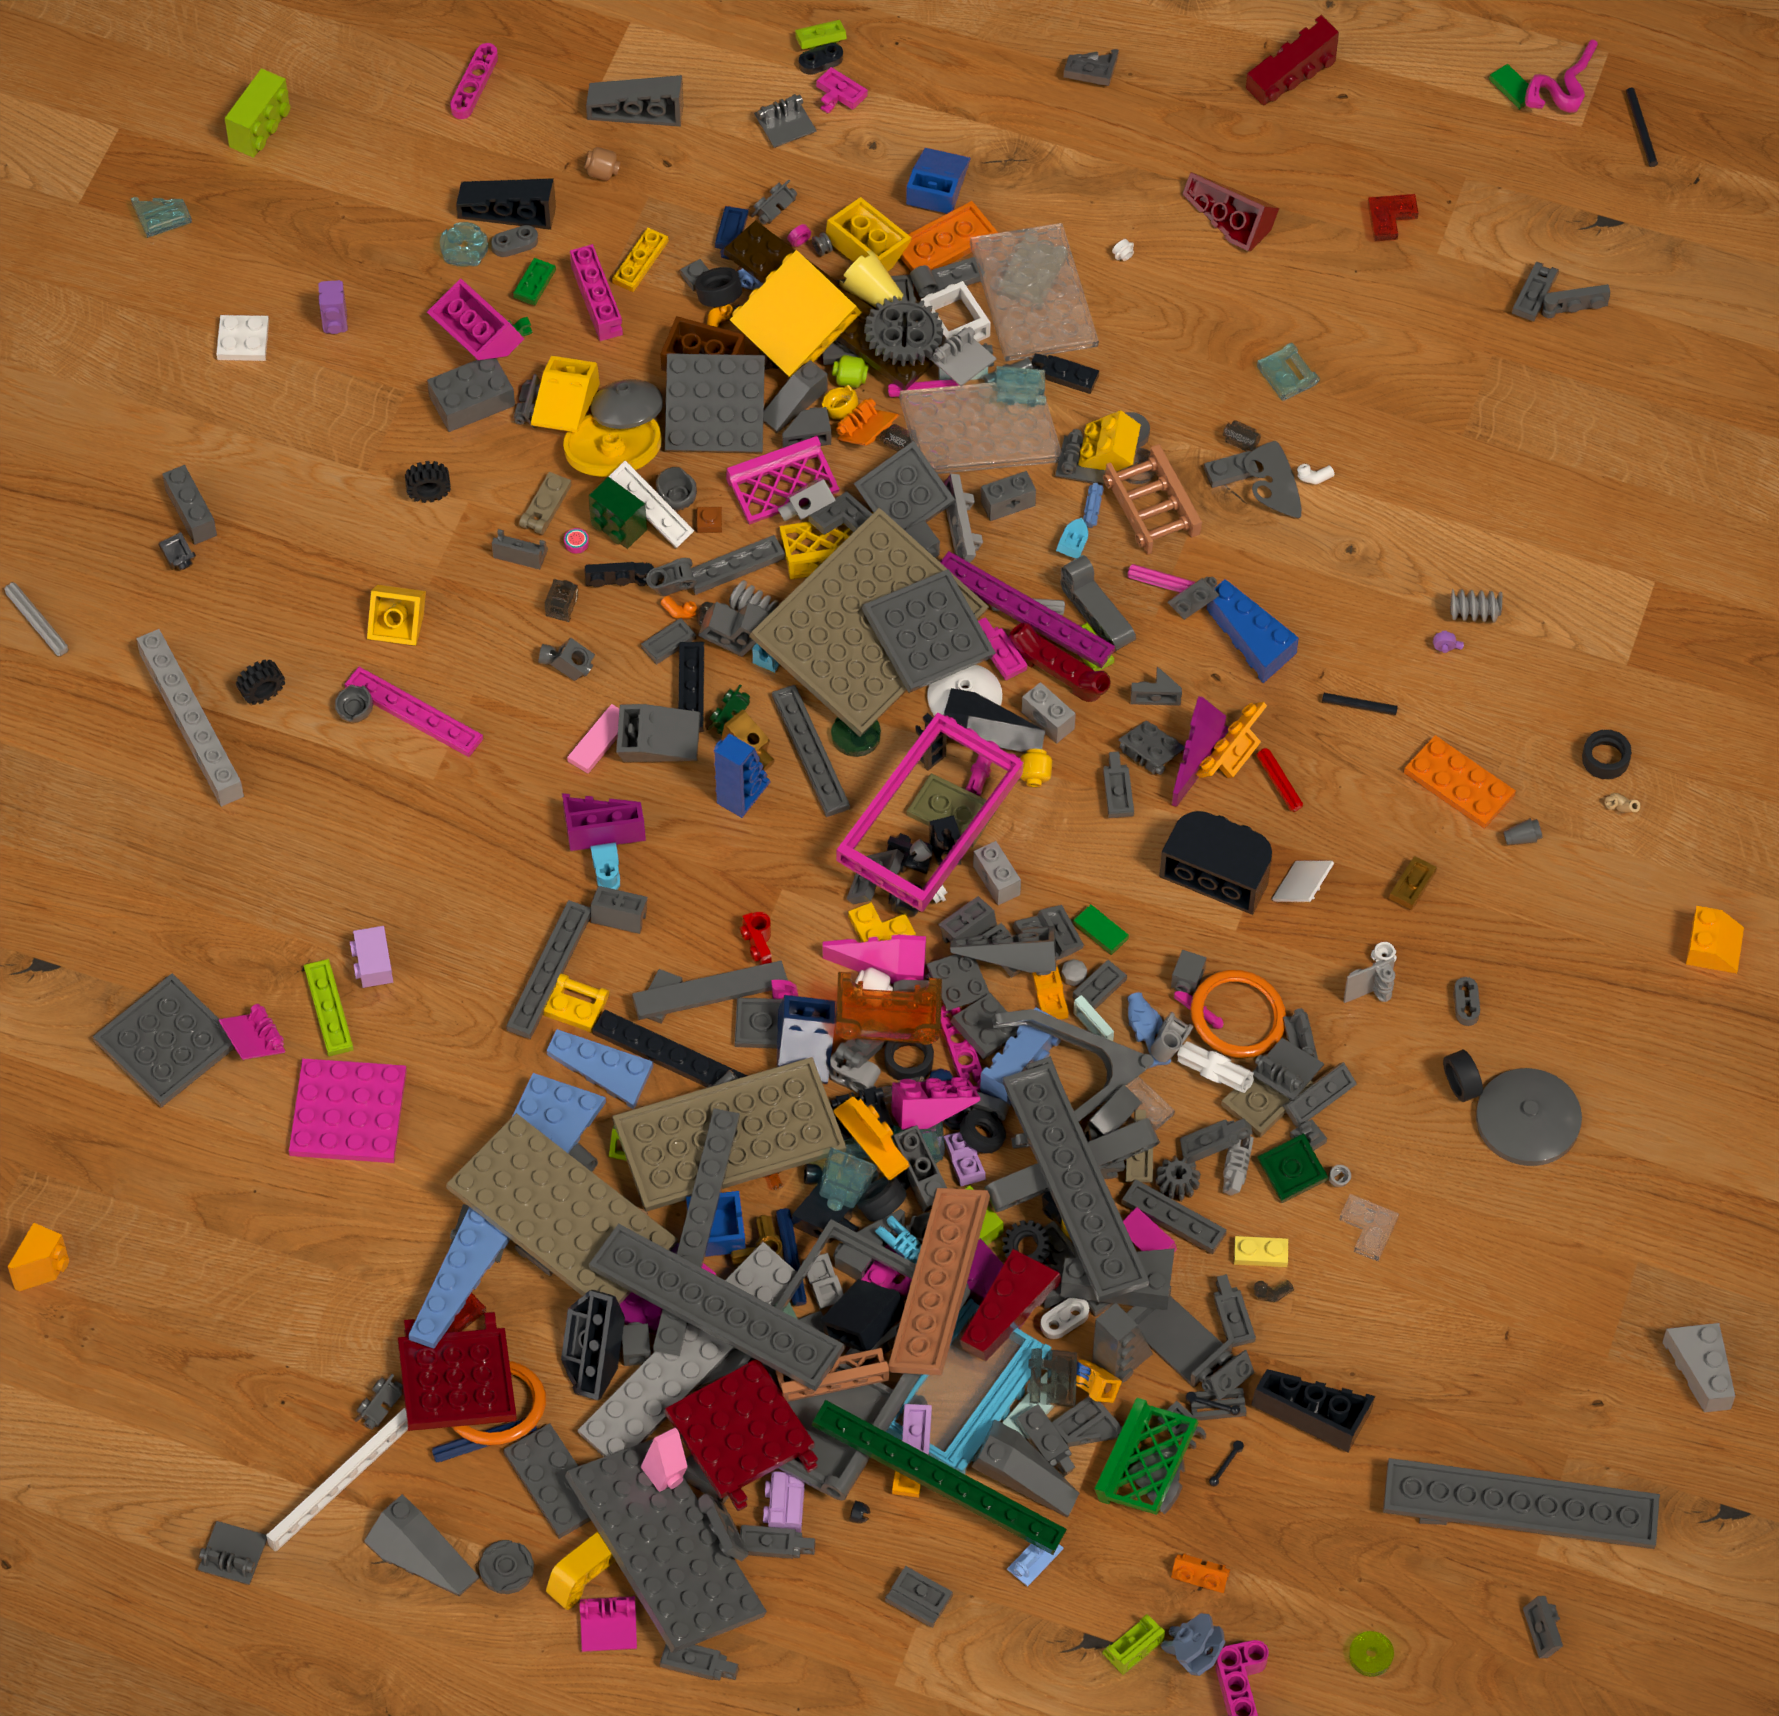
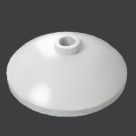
(976, 677)

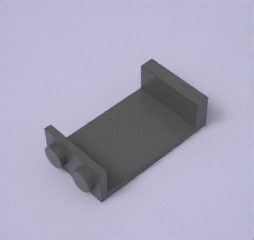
(1182, 1341)

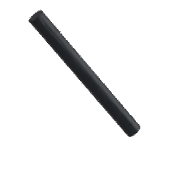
(1641, 126)

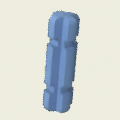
(1093, 505)

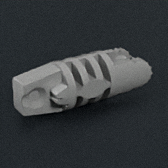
(1237, 1166)

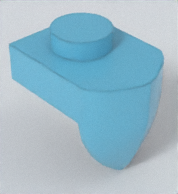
(1073, 538)

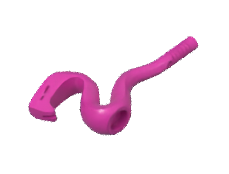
(1567, 103)

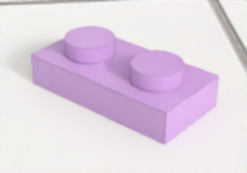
(917, 1426)

